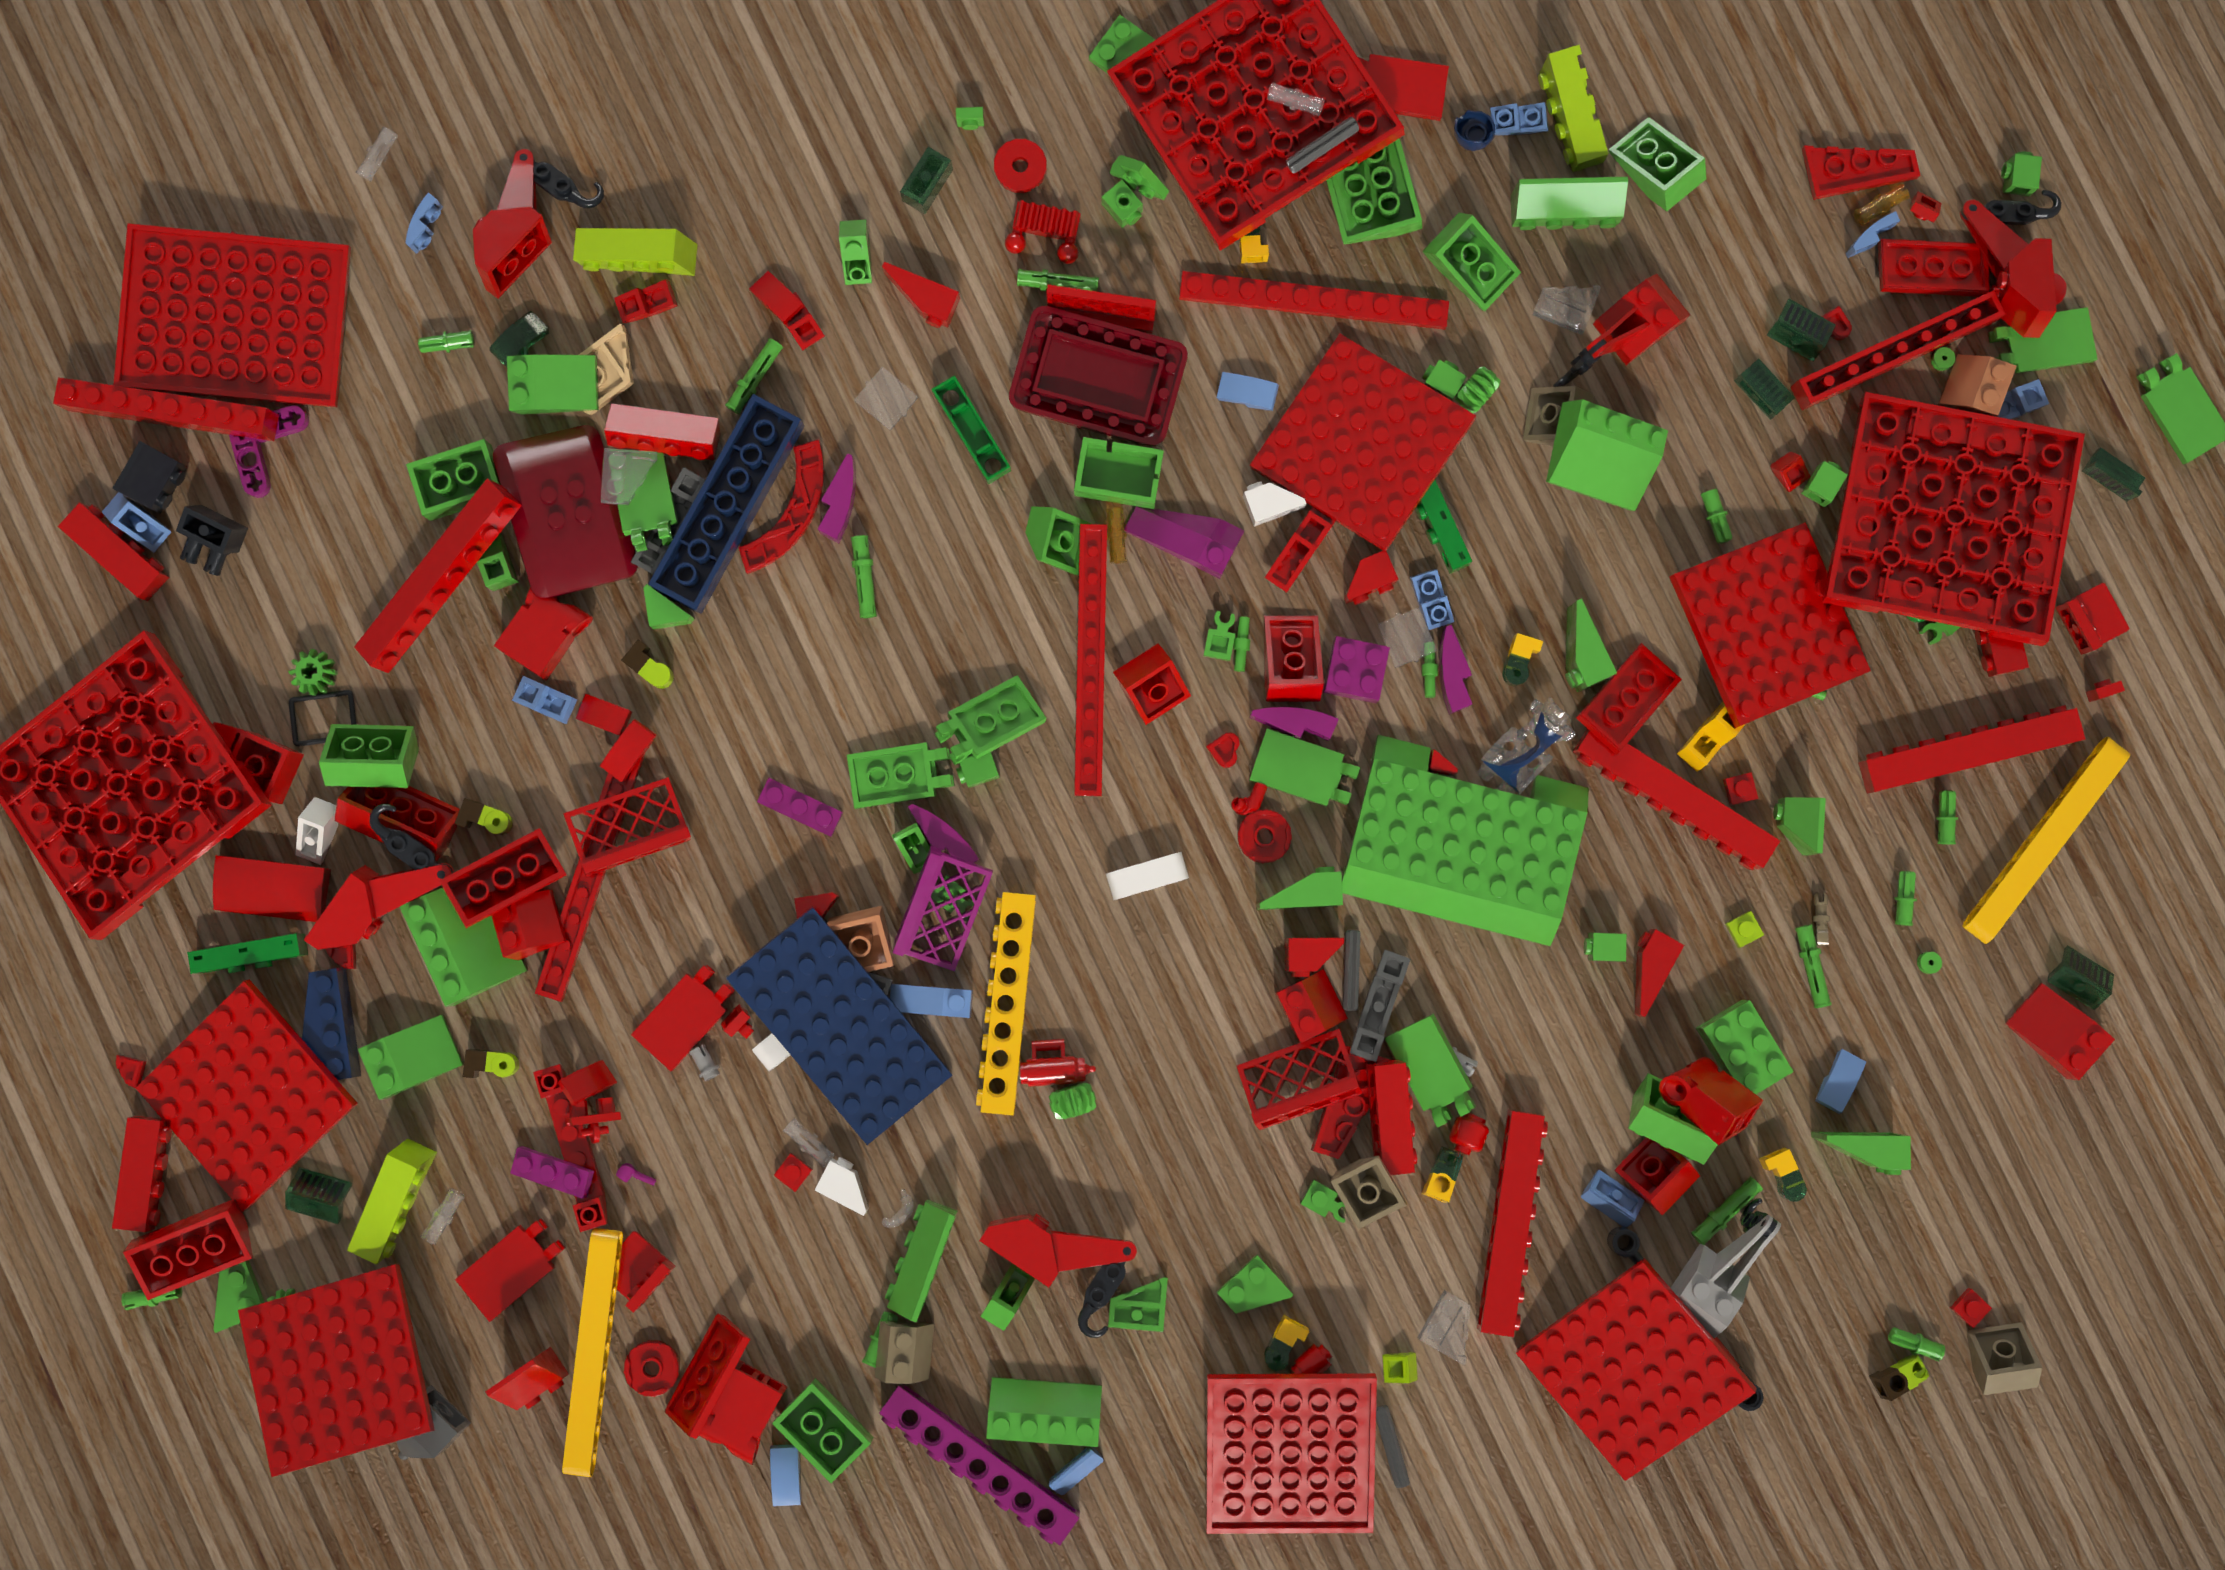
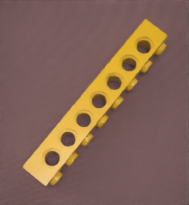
(1005, 1101)

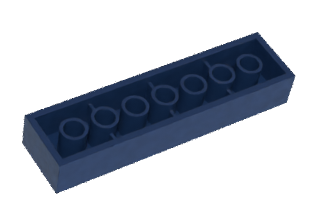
(727, 504)

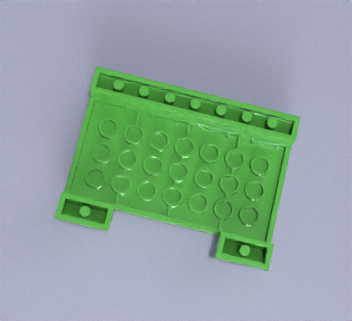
(1465, 846)

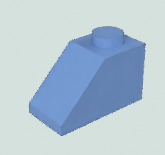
(136, 522)

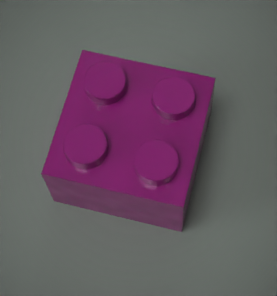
(1356, 669)

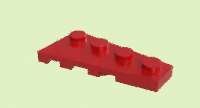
(1844, 171)
(1341, 1119)

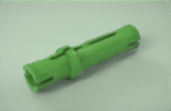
(1042, 279)
(748, 384)
(863, 571)
(1813, 966)
(1724, 1213)

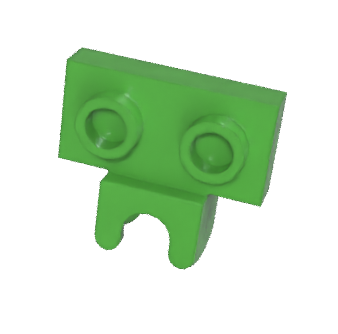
(1138, 174)

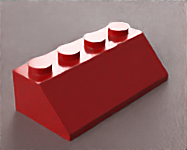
(416, 813)
(502, 878)
(190, 1249)

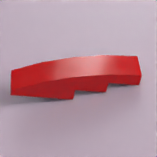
(1299, 549)

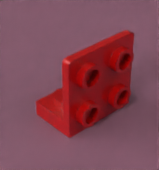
(2092, 618)
(640, 1270)

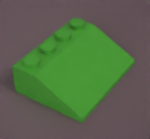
(1375, 197)
(1604, 453)
(457, 957)

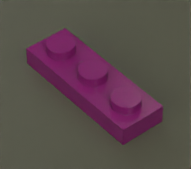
(800, 807)
(552, 1172)

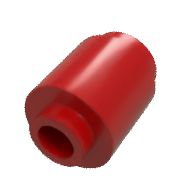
(1313, 1361)

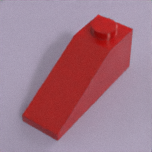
(929, 298)
(1653, 965)

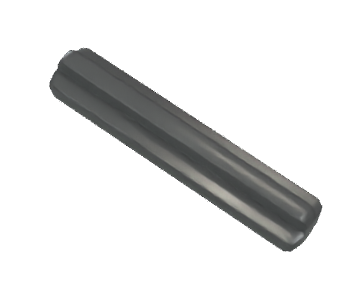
(1322, 145)
(1351, 970)
(1392, 1447)

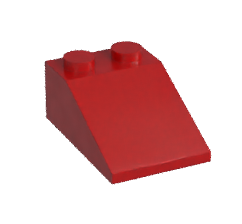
(1292, 659)
(2059, 1032)
(530, 1381)

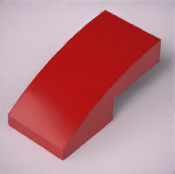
(776, 297)
(645, 302)
(804, 328)
(603, 714)
(627, 750)
(587, 1082)

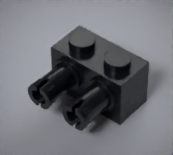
(212, 530)

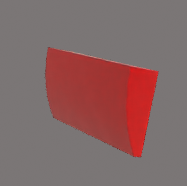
(269, 888)

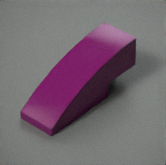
(839, 500)
(1452, 672)
(1296, 720)
(942, 835)

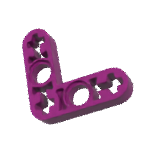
(242, 447)

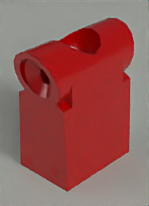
(542, 633)
(1711, 1099)
(743, 1411)

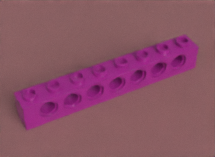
(973, 1448)

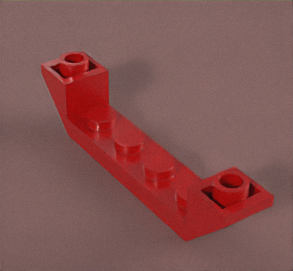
(589, 1211)

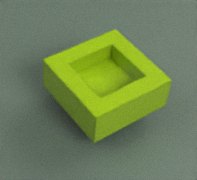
(1744, 929)

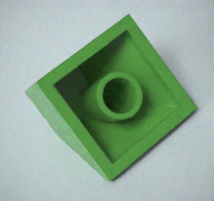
(1055, 537)
(1802, 822)

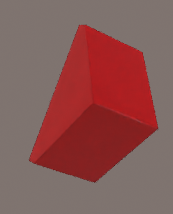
(821, 903)

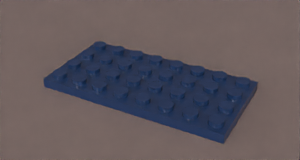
(839, 1025)

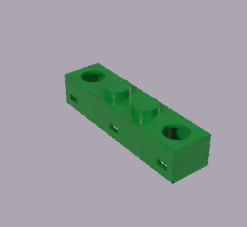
(971, 429)
(1443, 529)
(257, 952)

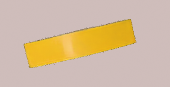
(1709, 738)

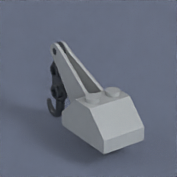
(1711, 1283)

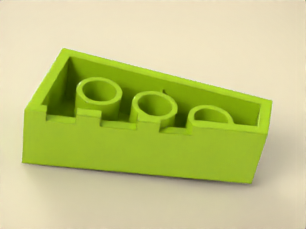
(1573, 109)
(635, 250)
(391, 1201)

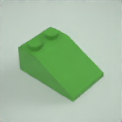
(1659, 163)
(1472, 260)
(552, 383)
(1585, 652)
(1314, 890)
(410, 1057)
(1883, 1150)

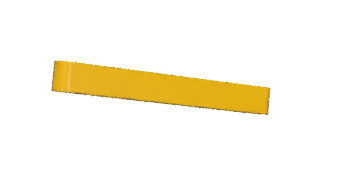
(2046, 840)
(592, 1352)

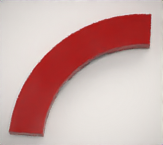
(797, 514)

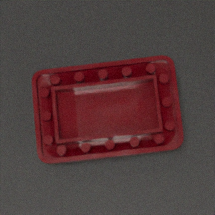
(1098, 376)
(562, 526)

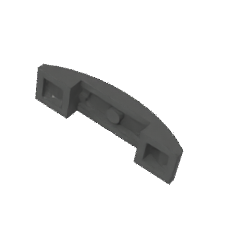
(684, 493)
(1379, 1005)

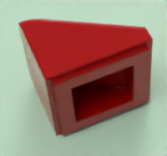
(1790, 470)
(1440, 765)

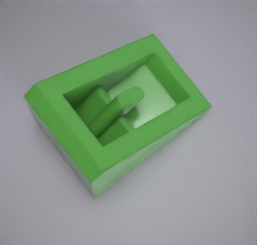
(663, 612)
(913, 846)

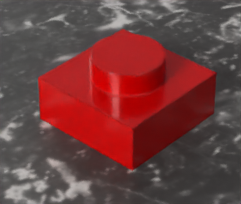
(1925, 207)
(2104, 689)
(1740, 788)
(793, 1172)
(1970, 1307)

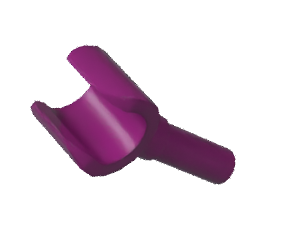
(626, 1171)

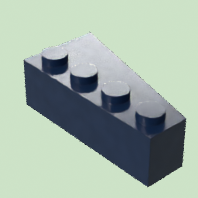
(330, 1022)

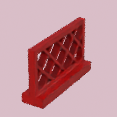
(1107, 307)
(636, 849)
(1301, 1102)

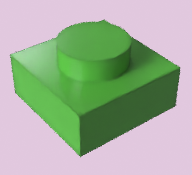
(970, 117)

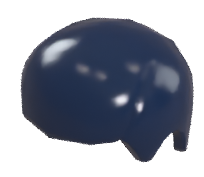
(1474, 130)

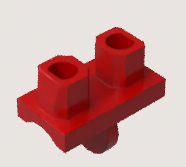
(605, 1112)

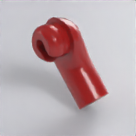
(1251, 803)

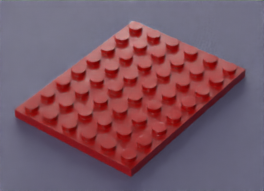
(232, 315)

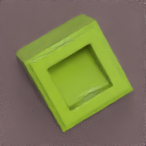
(1400, 1367)

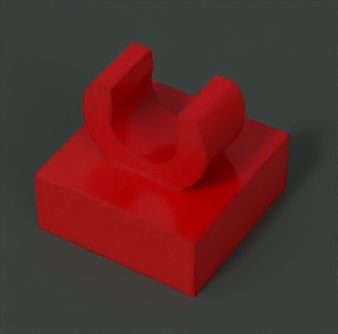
(738, 1022)

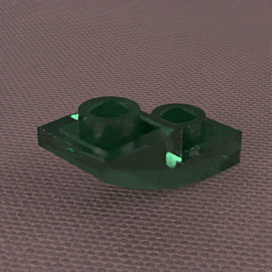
(519, 337)

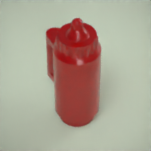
(1053, 1070)

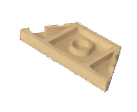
(613, 365)

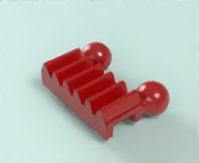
(1048, 223)

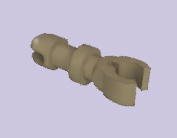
(1821, 919)

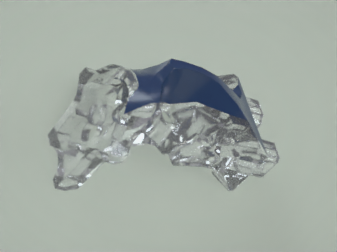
(1548, 726)

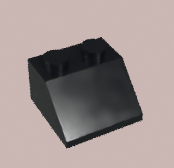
(150, 477)

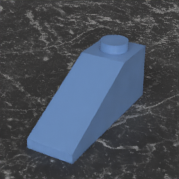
(932, 1000)

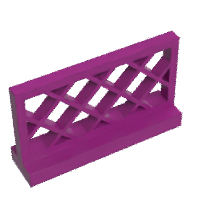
(918, 903)

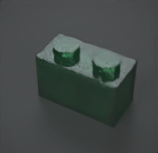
(926, 180)

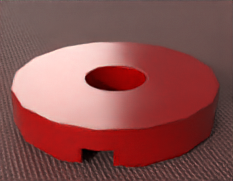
(1020, 150)
(1264, 820)
(668, 1368)

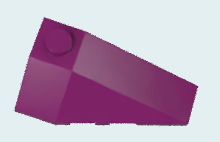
(1192, 538)

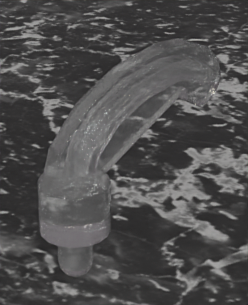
(903, 1214)

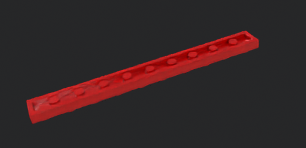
(1314, 300)
(1090, 660)
(582, 895)

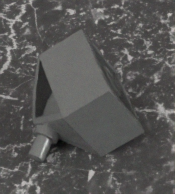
(448, 1426)

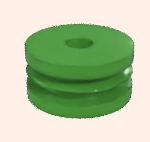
(1948, 356)
(1923, 962)

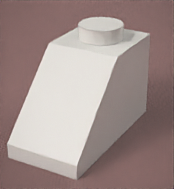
(1270, 502)
(316, 830)
(843, 1185)

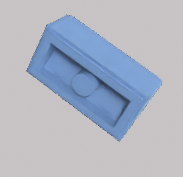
(1612, 1199)
(1075, 1470)

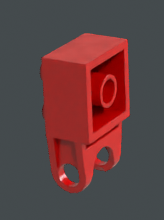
(267, 760)

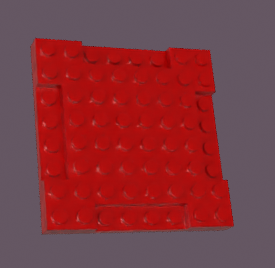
(1209, 115)
(1955, 518)
(123, 785)

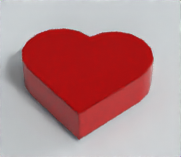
(1843, 326)
(1224, 749)

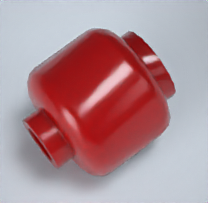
(1469, 1134)

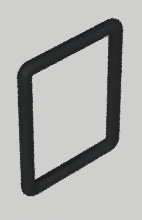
(318, 696)

